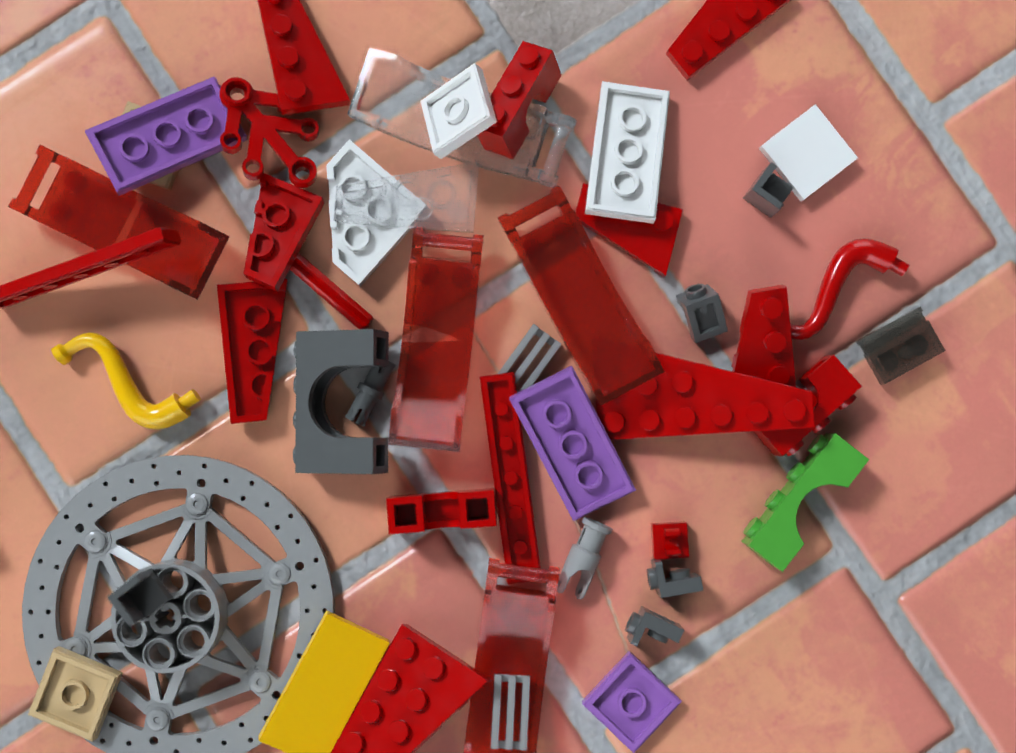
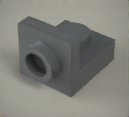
(702, 312)
(679, 582)
(658, 625)

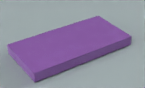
(162, 136)
(572, 443)

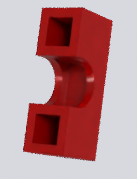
(528, 76)
(831, 389)
(441, 510)

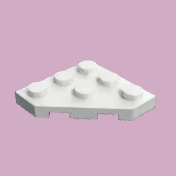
(355, 246)

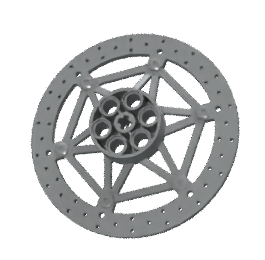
(46, 579)

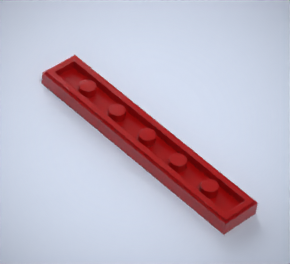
(88, 265)
(509, 472)

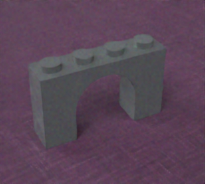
(318, 361)

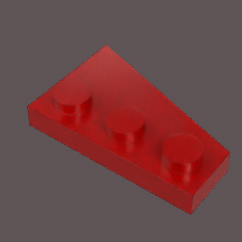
(279, 231)
(641, 240)
(766, 337)

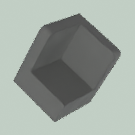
(768, 192)
(139, 597)

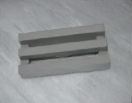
(544, 338)
(508, 743)

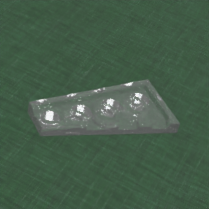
(421, 199)

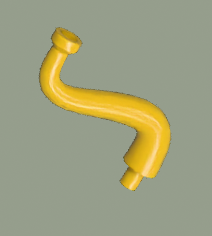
(148, 415)

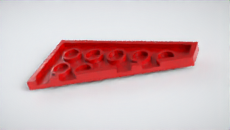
(704, 400)
(409, 696)

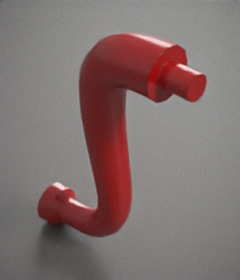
(859, 251)

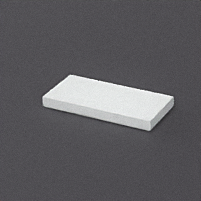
(627, 152)

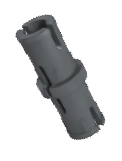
(369, 393)

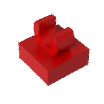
(669, 540)

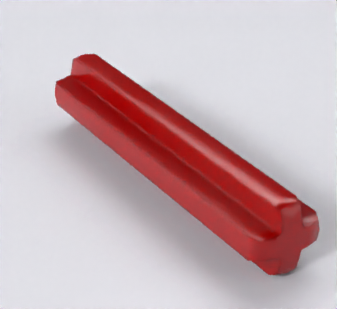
(331, 293)

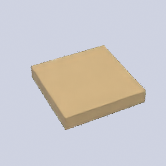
(75, 693)

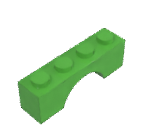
(775, 532)

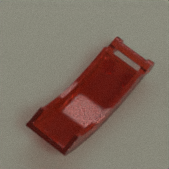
(90, 211)
(581, 299)
(436, 344)
(513, 642)

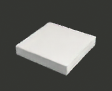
(458, 111)
(808, 152)

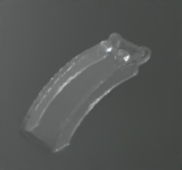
(390, 102)

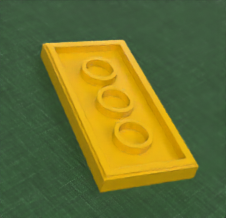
(324, 687)

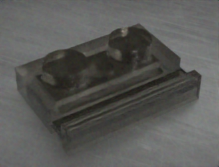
(900, 346)

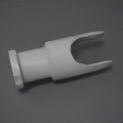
(584, 556)

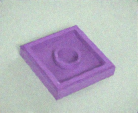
(631, 701)

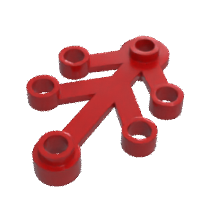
(265, 128)

